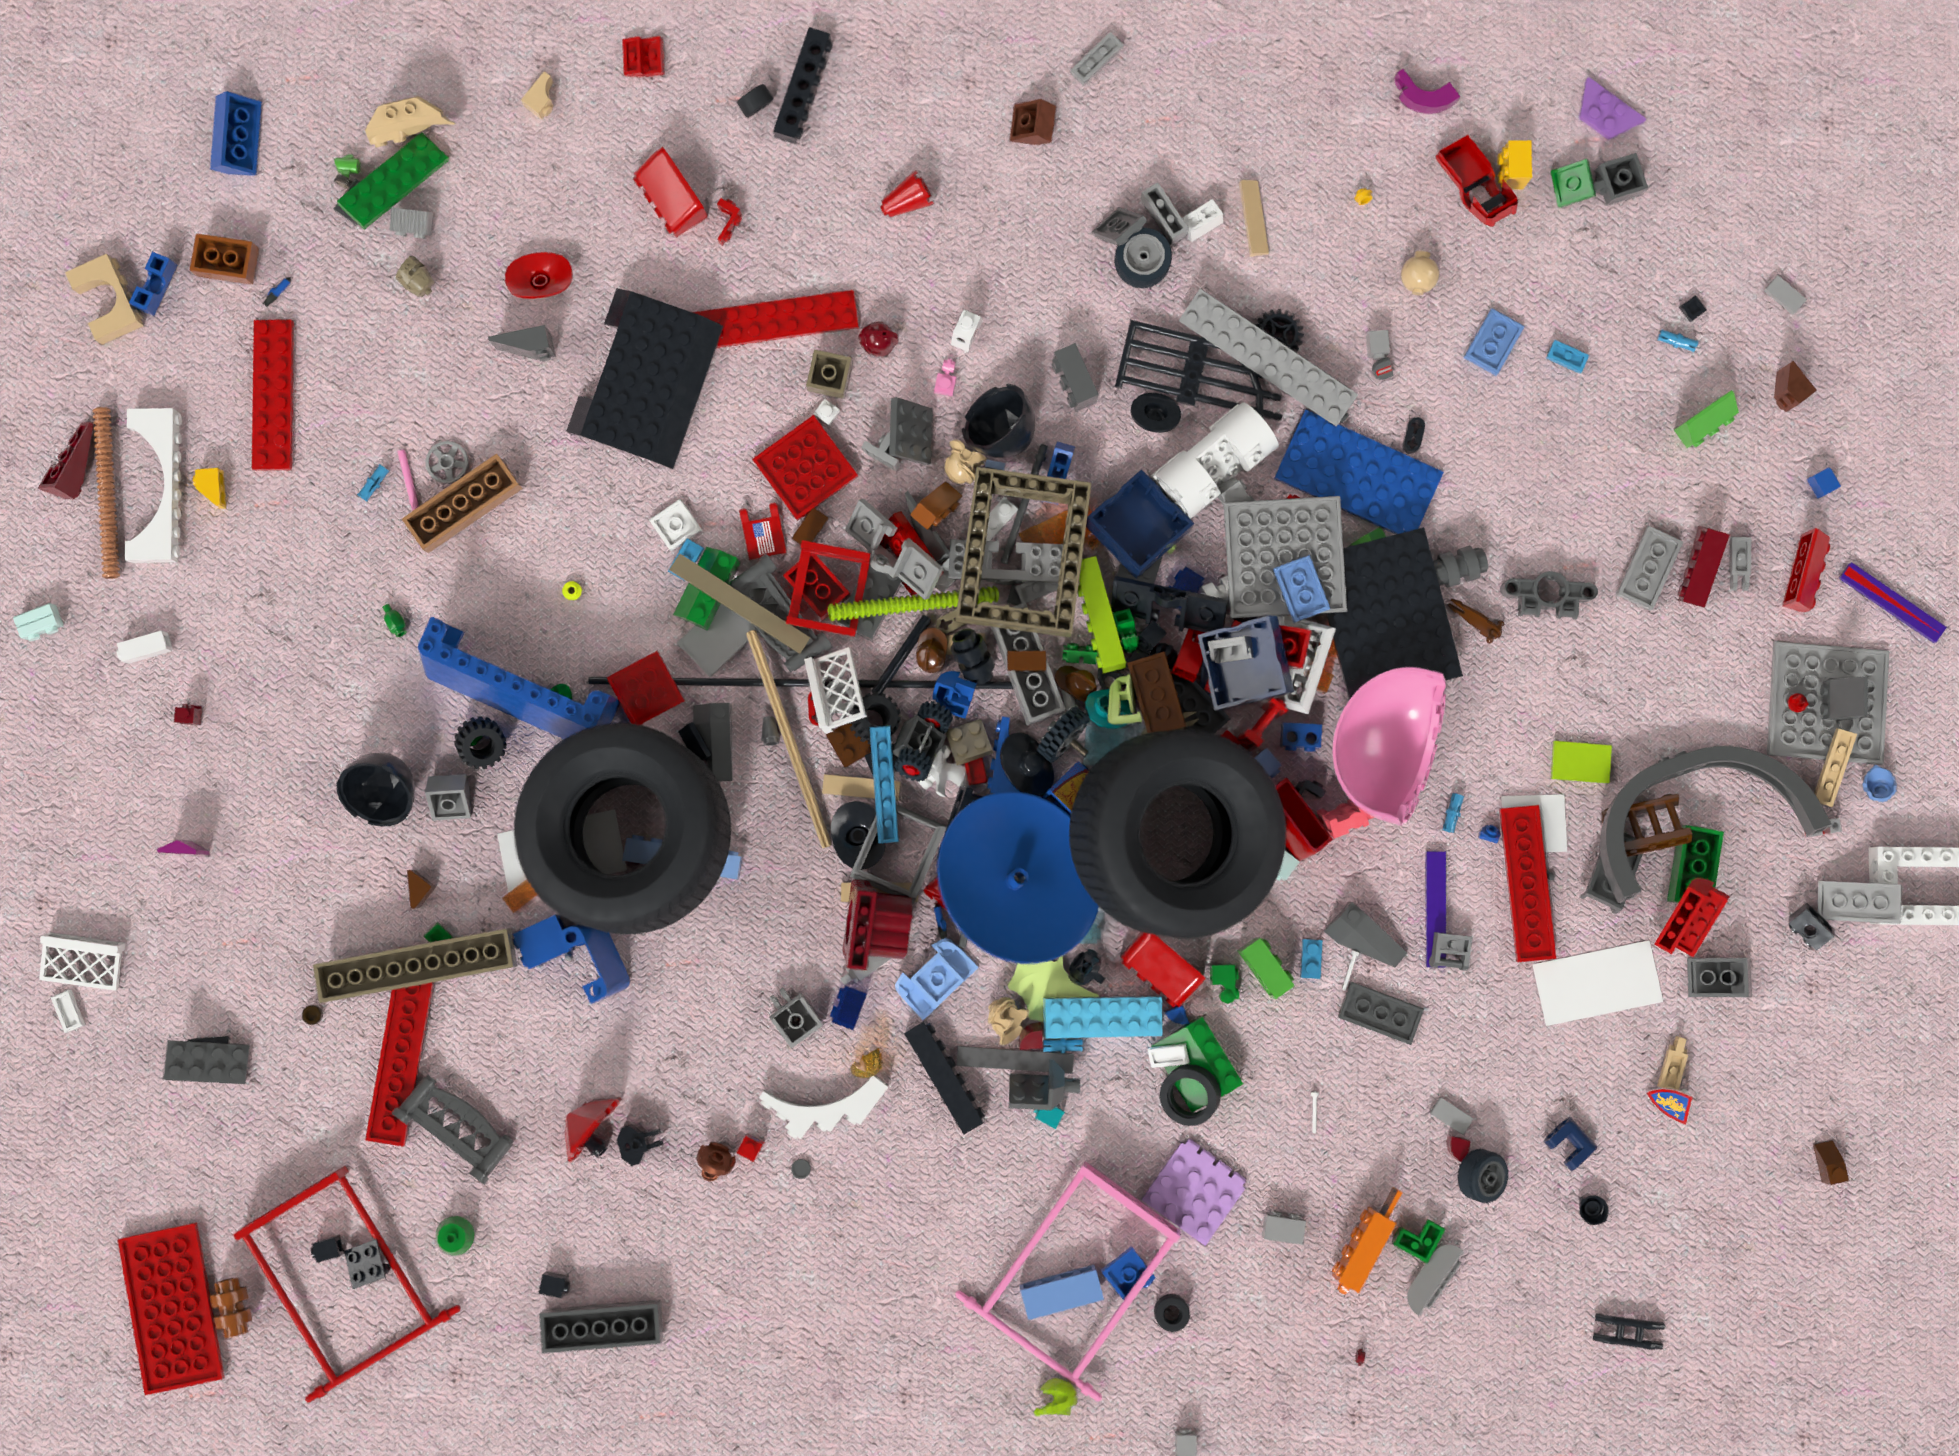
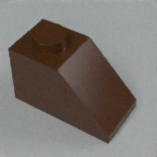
(1830, 1163)

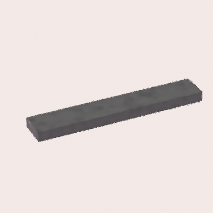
(1012, 1059)

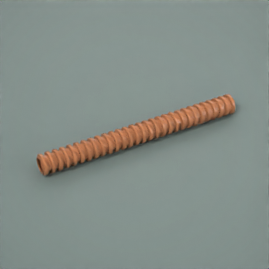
(106, 492)

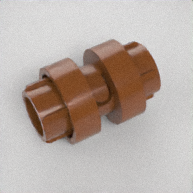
(232, 1315)

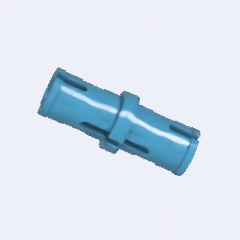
(1677, 340)
(373, 482)
(1453, 813)
(1062, 1045)

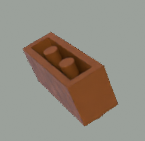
(937, 506)

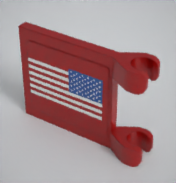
(763, 534)

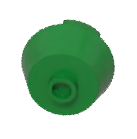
(455, 1235)

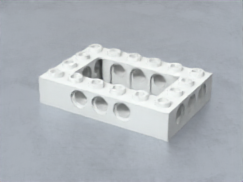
(1883, 870)

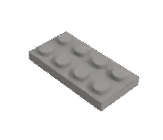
(1649, 568)
(1860, 902)

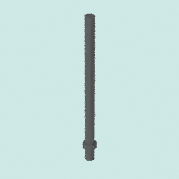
(1040, 458)

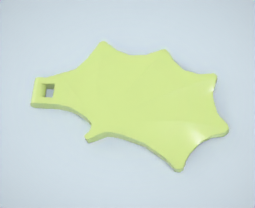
(1044, 981)

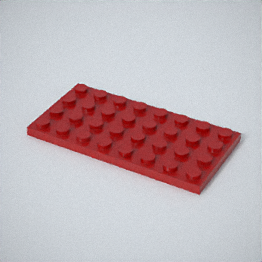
(170, 1308)

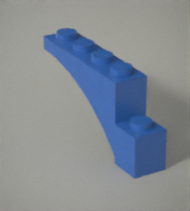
(1000, 782)

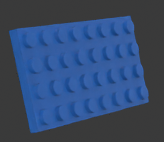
(1366, 475)

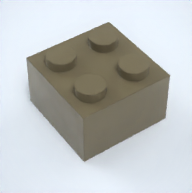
(829, 374)

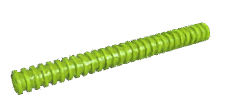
(905, 604)

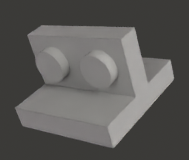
(882, 453)

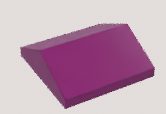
(183, 847)

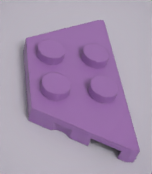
(1606, 112)

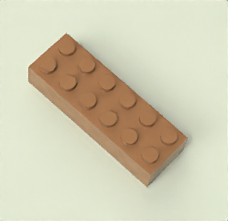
(462, 503)

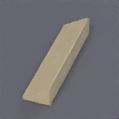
(1253, 218)

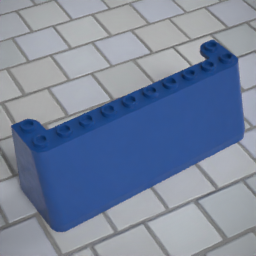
(505, 690)

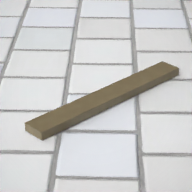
(739, 603)

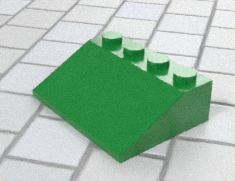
(1205, 1052)

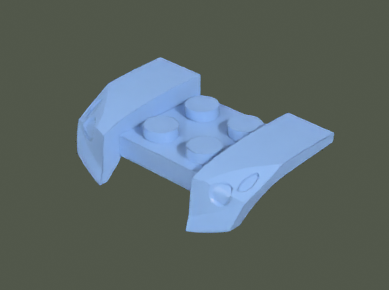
(936, 978)

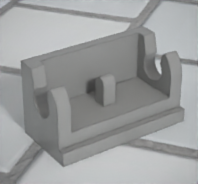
(1231, 649)

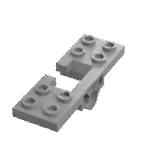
(1038, 563)
(913, 565)

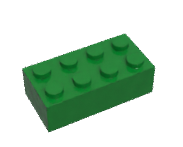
(1695, 861)

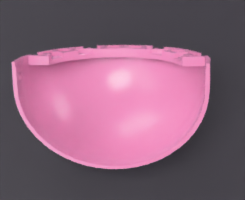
(1389, 740)

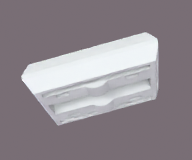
(1313, 666)

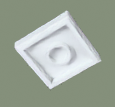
(675, 525)

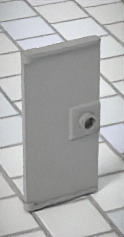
(724, 637)

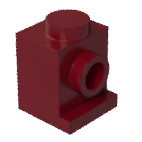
(188, 714)

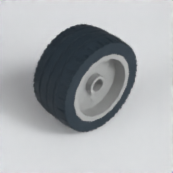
(1148, 271)

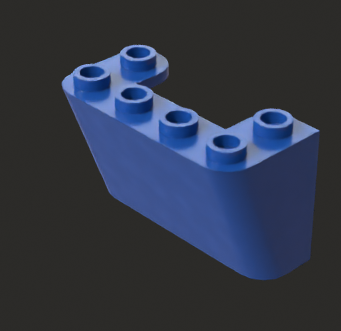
(605, 958)

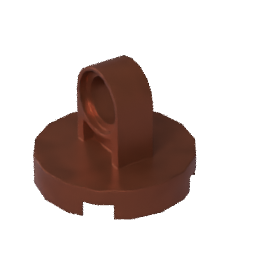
(715, 1160)

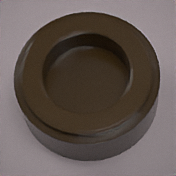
(312, 1015)

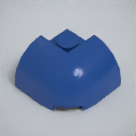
(954, 693)

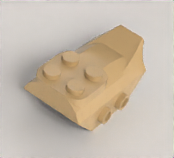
(402, 119)

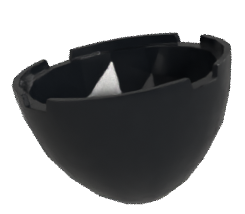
(1000, 422)
(377, 789)

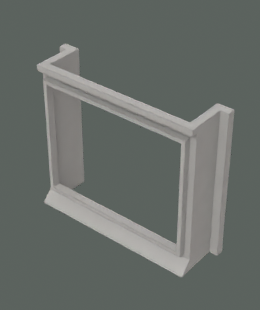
(918, 880)

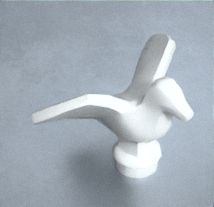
(943, 771)

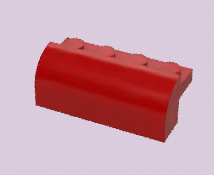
(1692, 917)

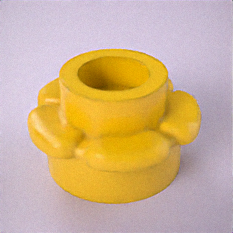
(1363, 196)

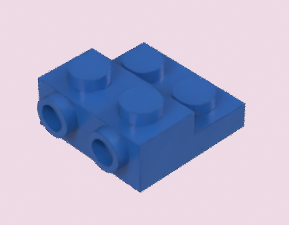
(1125, 1272)

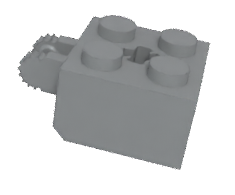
(784, 1016)

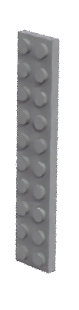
(1268, 357)

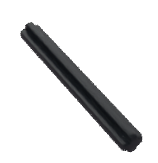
(901, 655)

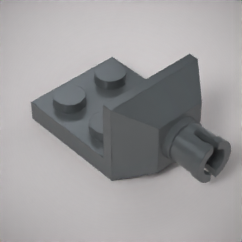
(1041, 1091)

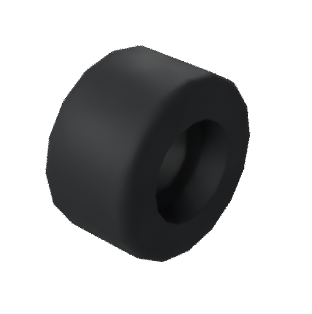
(755, 100)
(1184, 1313)

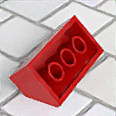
(1806, 571)

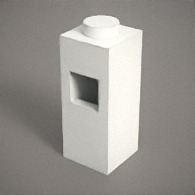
(144, 647)

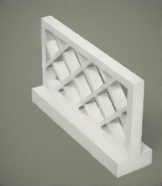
(819, 694)
(79, 944)

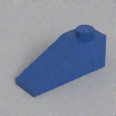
(1060, 462)

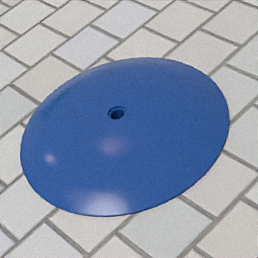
(977, 871)

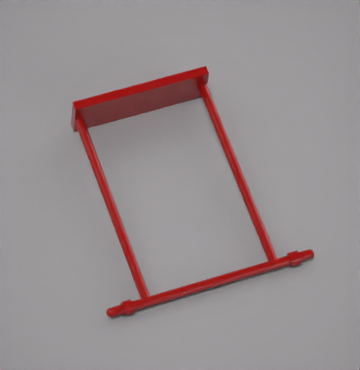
(339, 1175)

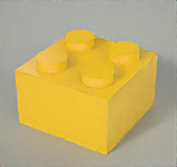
(1515, 164)

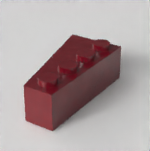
(1702, 566)

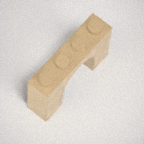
(123, 317)

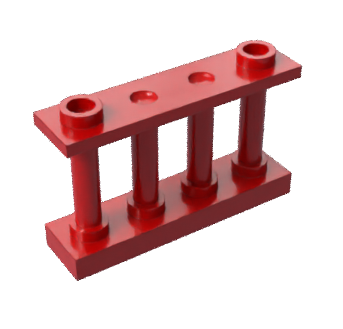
(1252, 738)

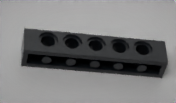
(813, 40)

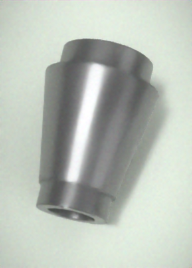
(770, 733)

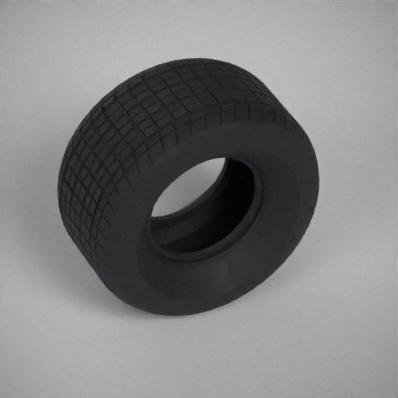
(553, 817)
(1244, 847)

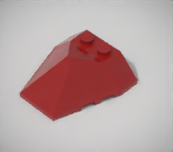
(584, 1121)

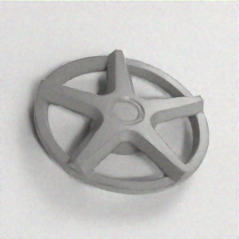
(447, 462)

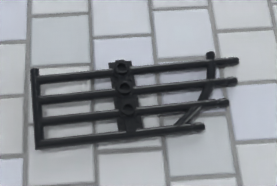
(1192, 373)

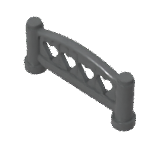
(760, 577)
(483, 1159)

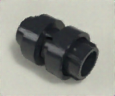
(972, 655)

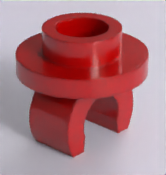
(1797, 702)

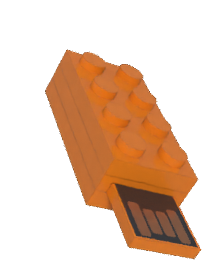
(1365, 1245)

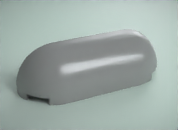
(1434, 1277)

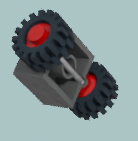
(921, 740)

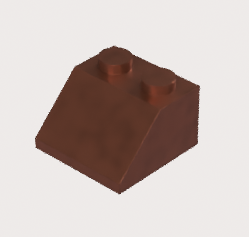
(1033, 122)
(1791, 387)

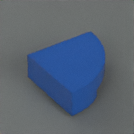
(1177, 1015)

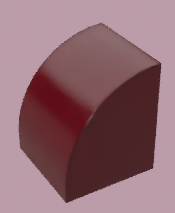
(1031, 1037)
(1457, 1147)

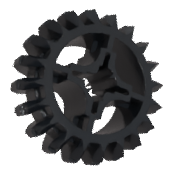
(1290, 325)

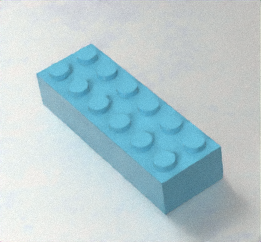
(1102, 1016)

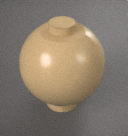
(1420, 273)

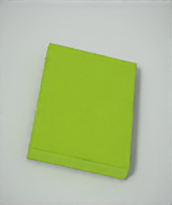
(1581, 762)

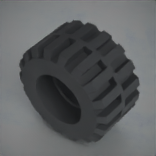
(881, 705)
(484, 756)

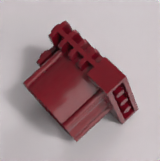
(875, 925)

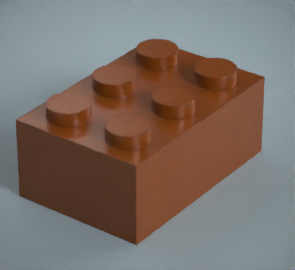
(224, 259)

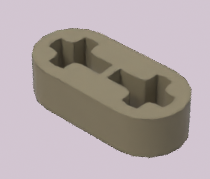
(951, 627)

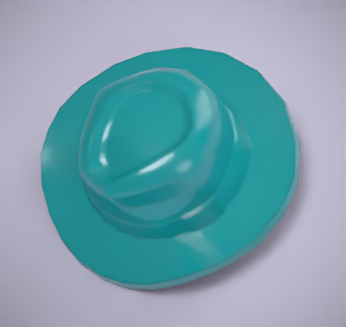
(1097, 709)

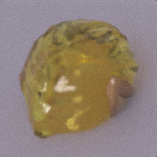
(868, 1065)

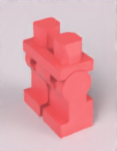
(1343, 818)

